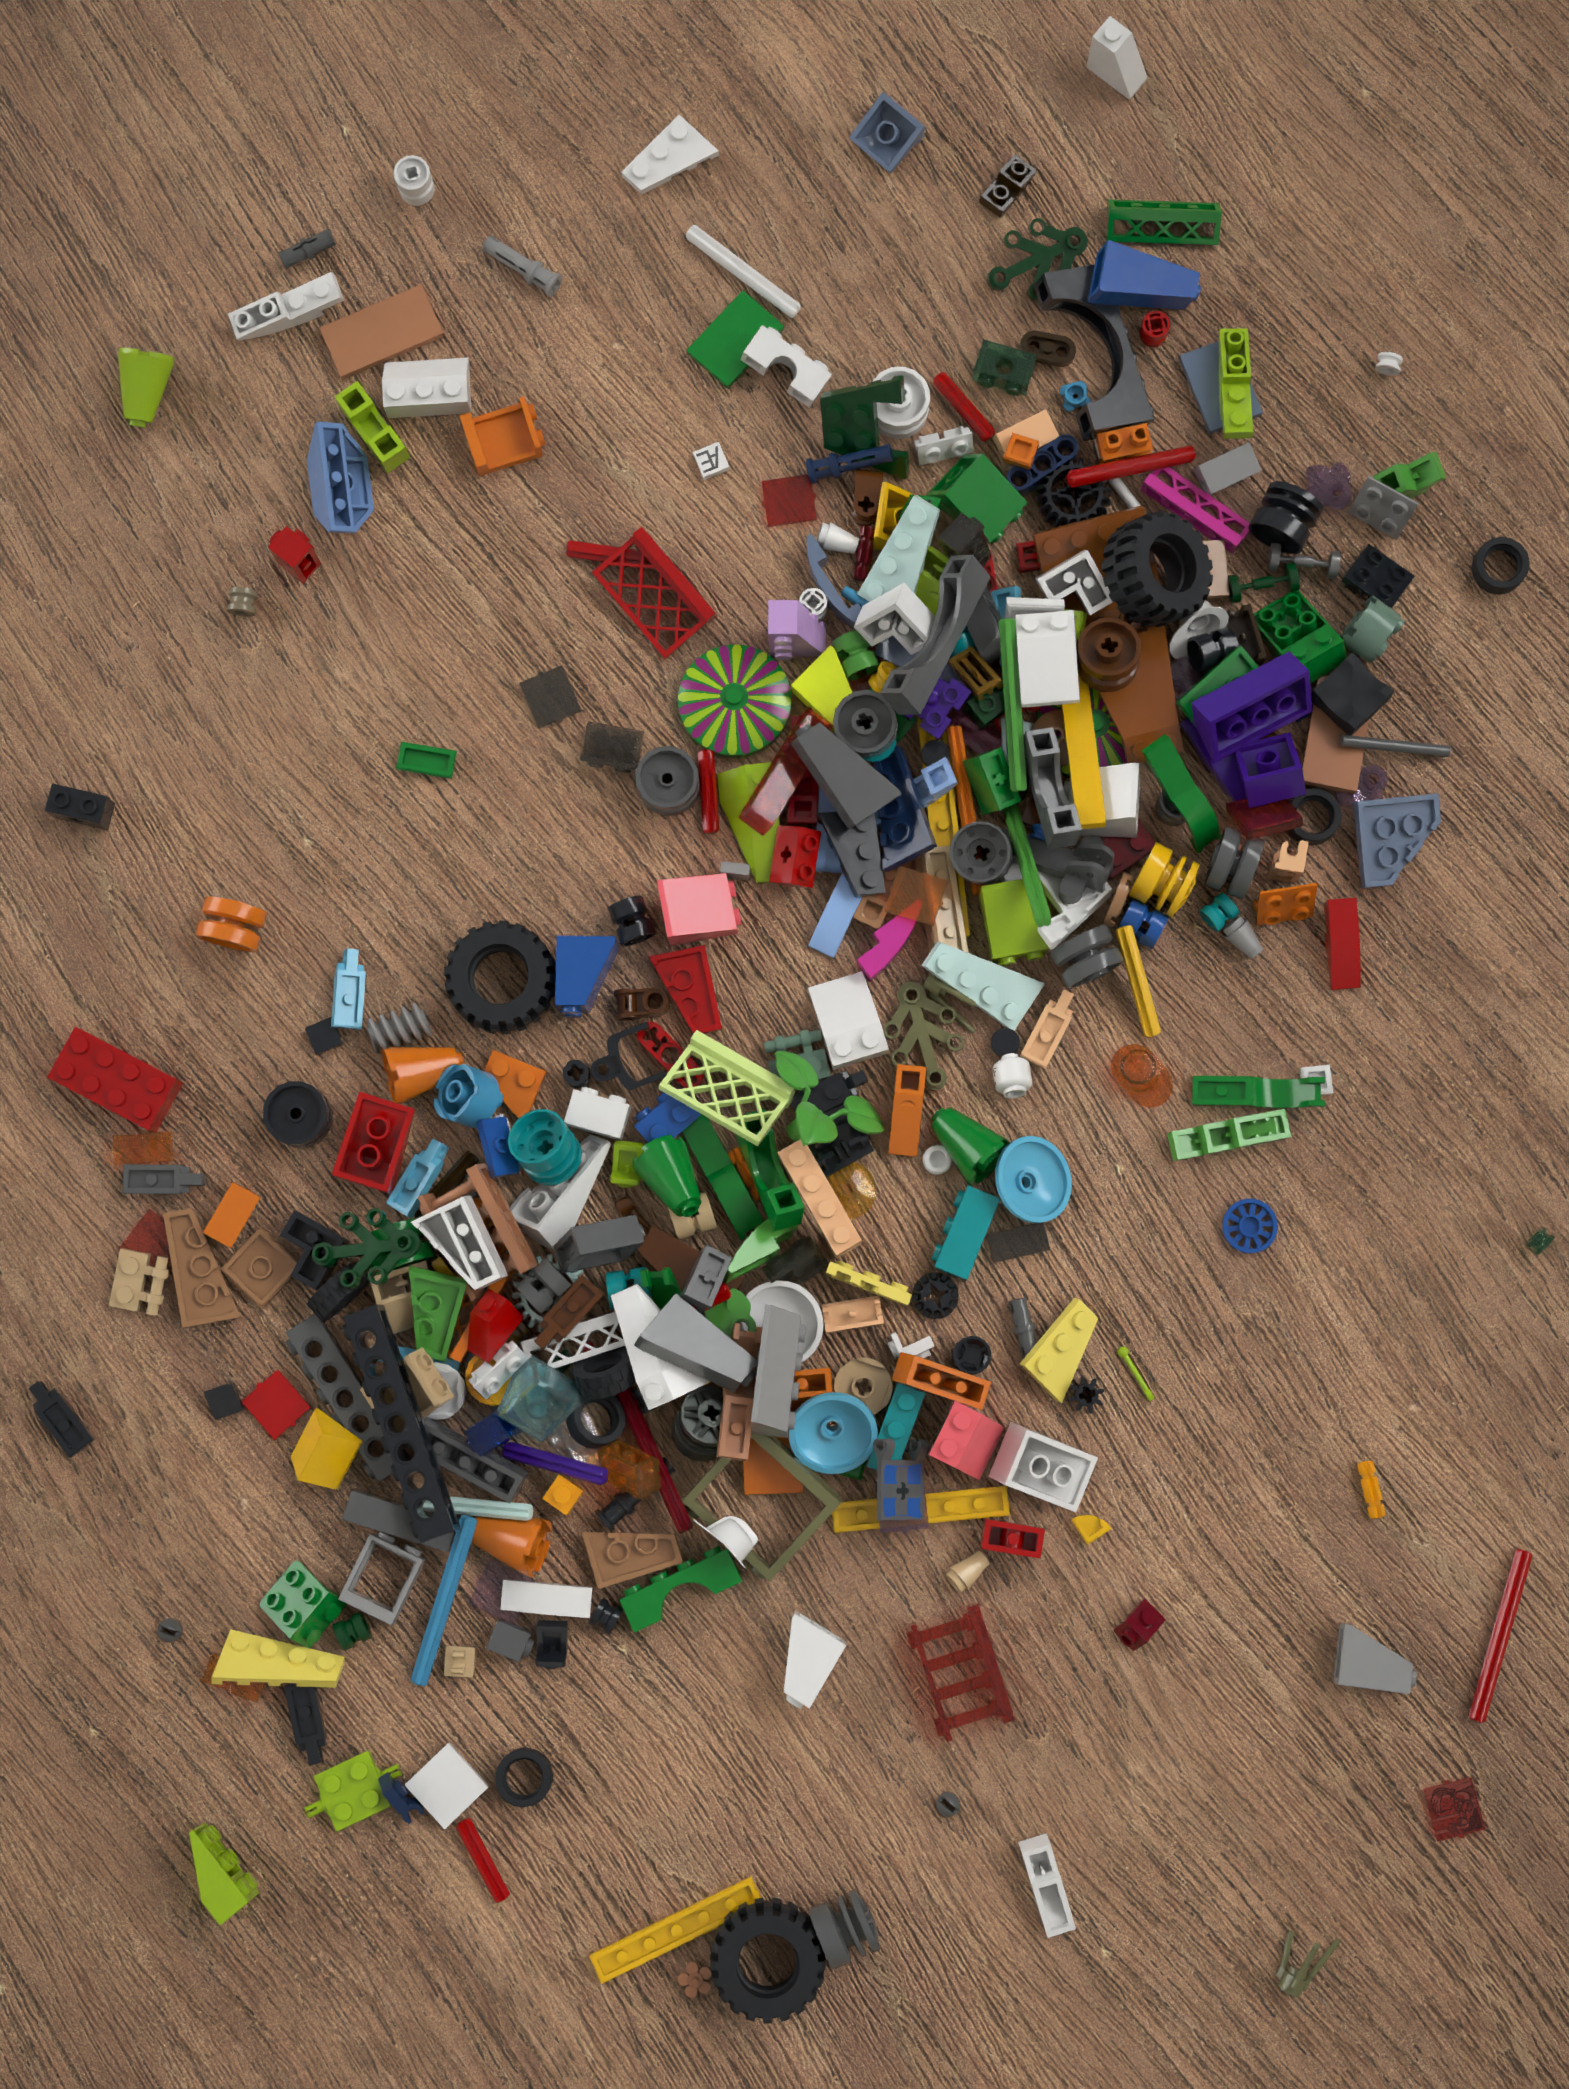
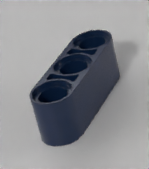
(1048, 455)

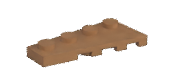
(197, 1277)

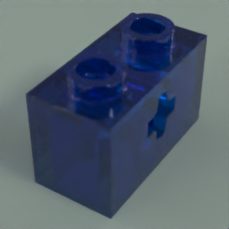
(490, 1434)

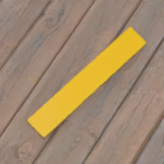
(1083, 760)
(940, 1508)
(672, 1931)

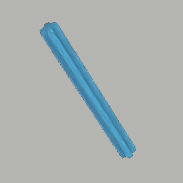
(443, 1600)

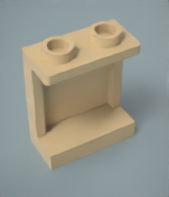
(427, 1383)

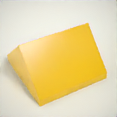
(890, 507)
(324, 1451)

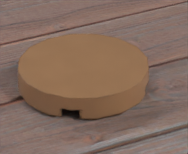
(1118, 900)

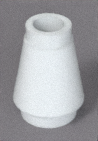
(836, 539)

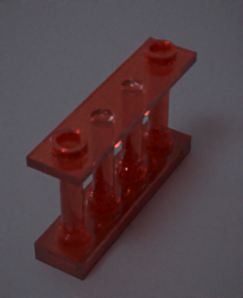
(989, 1678)

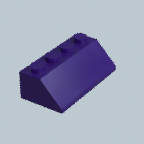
(1253, 706)

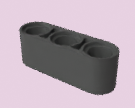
(985, 627)

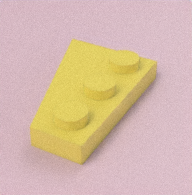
(869, 1282)
(1060, 1349)

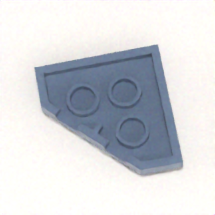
(1392, 834)

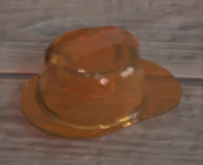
(1142, 1075)

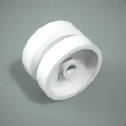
(904, 419)

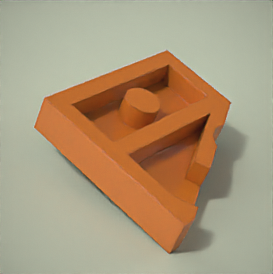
(516, 1081)

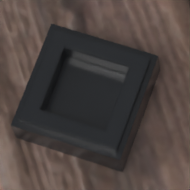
(323, 1036)

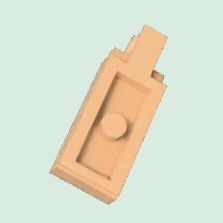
(1048, 1031)

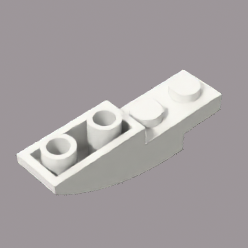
(287, 310)

